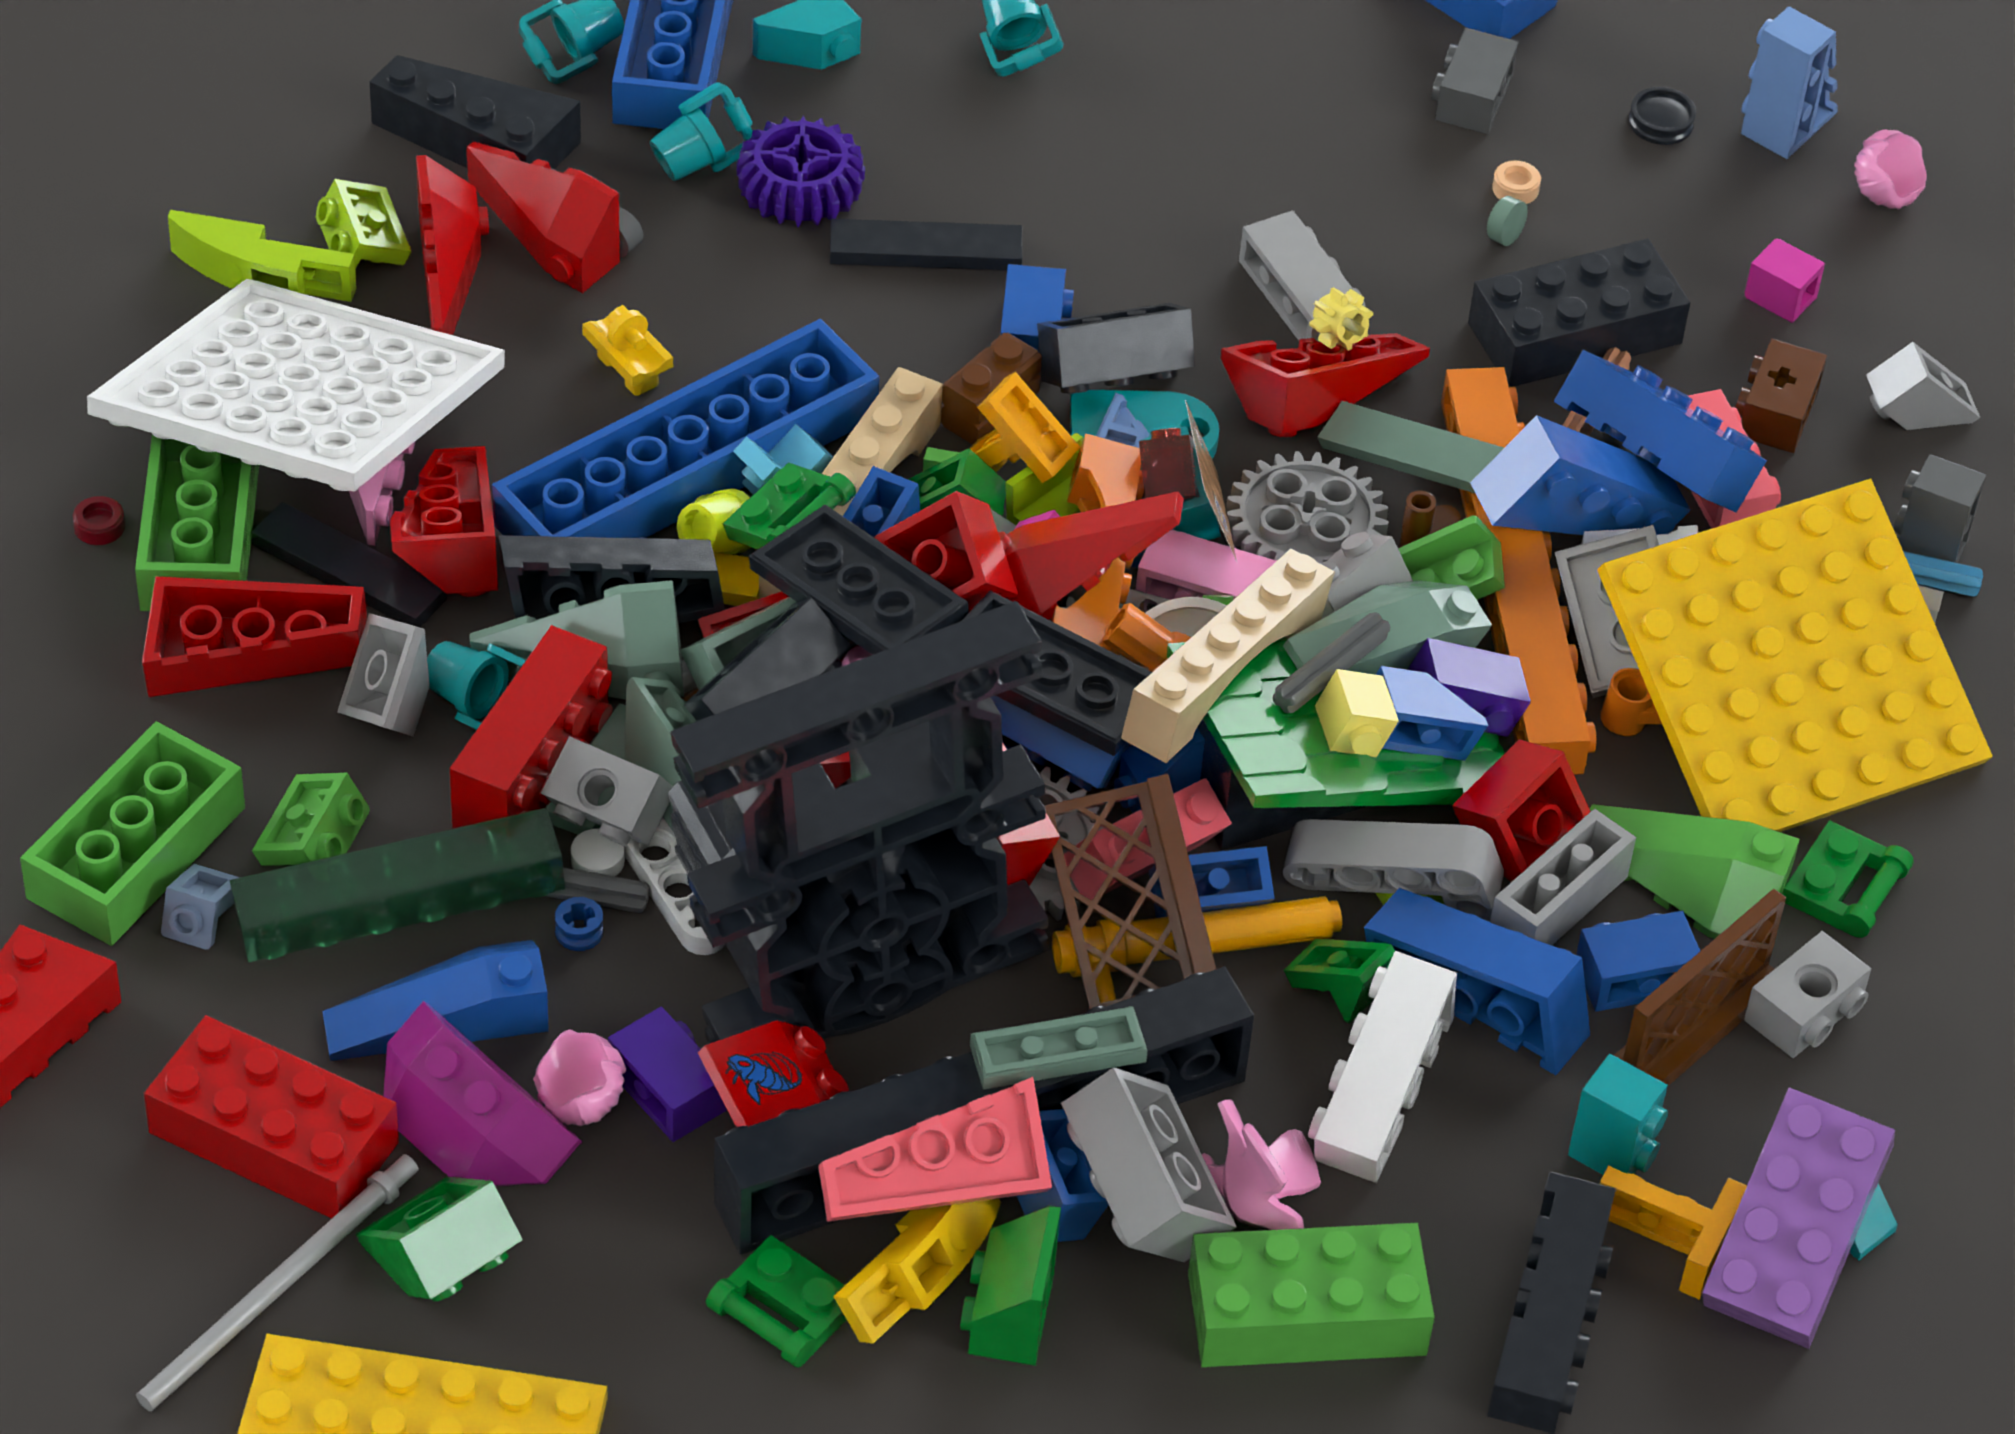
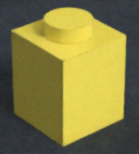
(1356, 713)

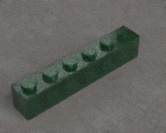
(397, 885)

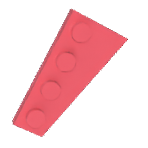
(953, 1158)

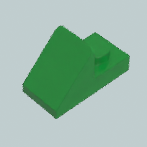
(1342, 969)

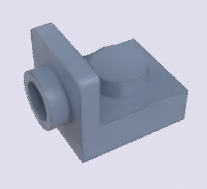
(195, 904)

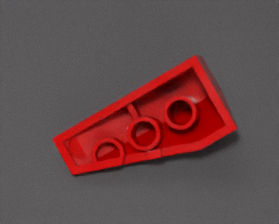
(559, 217)
(449, 240)
(1307, 383)
(450, 523)
(1078, 548)

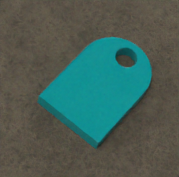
(1152, 408)

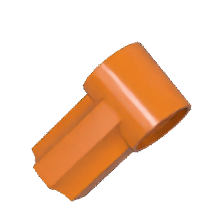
(1140, 637)
(1628, 704)

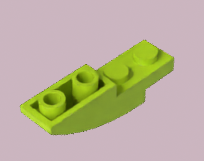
(239, 251)

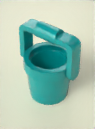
(1016, 26)
(582, 29)
(692, 140)
(469, 678)

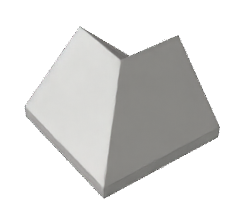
(388, 676)

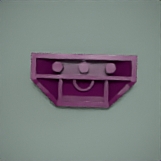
(468, 1109)

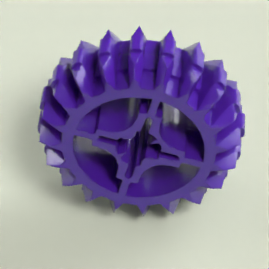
(772, 176)

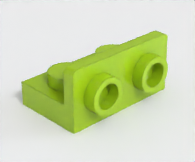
(362, 222)

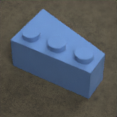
(1790, 82)

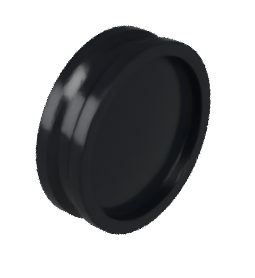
(1662, 115)

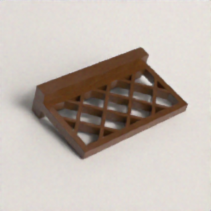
(1172, 871)
(1704, 996)

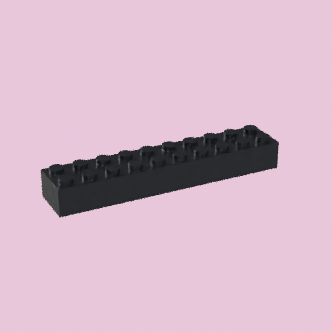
(770, 1170)

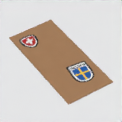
(1211, 481)

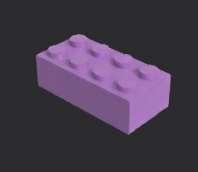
(1798, 1218)

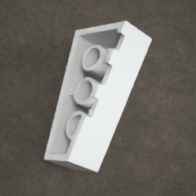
(1384, 1070)

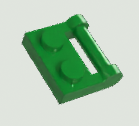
(784, 502)
(1833, 869)
(788, 1287)

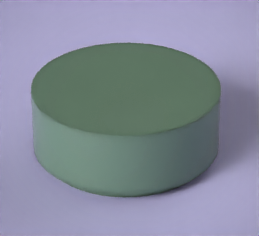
(1507, 220)

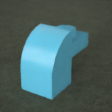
(795, 447)

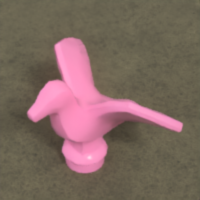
(1261, 1175)

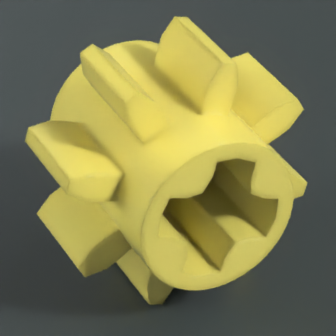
(1341, 318)

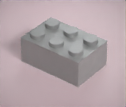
(1146, 1164)

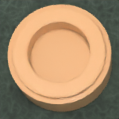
(1517, 180)

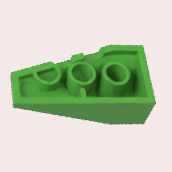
(1705, 863)

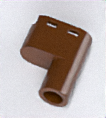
(1424, 517)

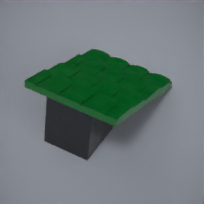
(1280, 770)

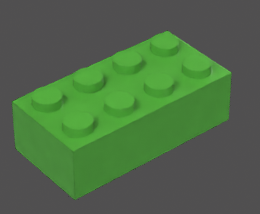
(194, 516)
(133, 833)
(1310, 1294)

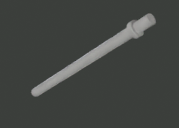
(381, 1189)

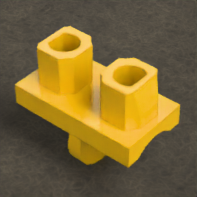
(629, 348)

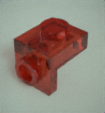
(1168, 463)

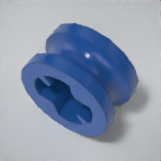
(579, 909)

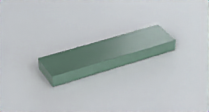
(1406, 445)

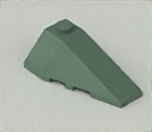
(1414, 613)
(631, 620)

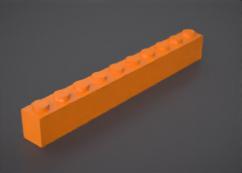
(1527, 611)

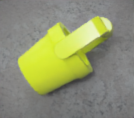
(705, 519)

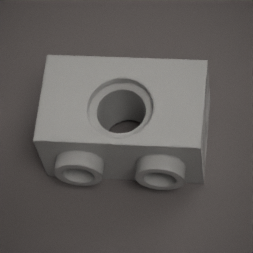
(582, 776)
(1808, 995)

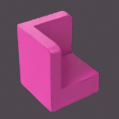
(1784, 280)

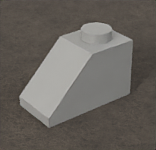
(1920, 391)

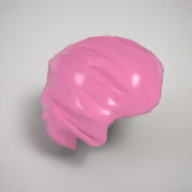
(1890, 169)
(580, 1078)

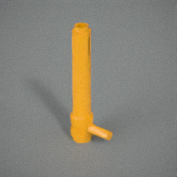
(1226, 928)

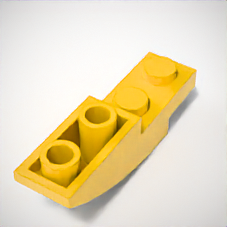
(915, 1266)

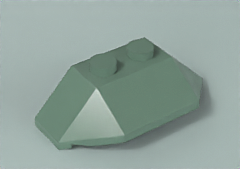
(651, 715)

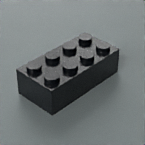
(1600, 300)

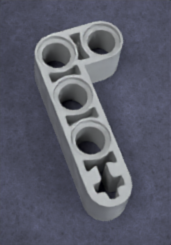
(1383, 856)

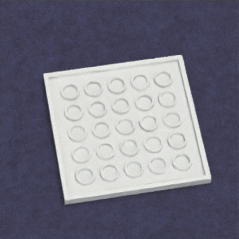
(297, 384)

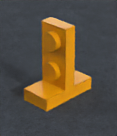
(1023, 431)
(1675, 1221)

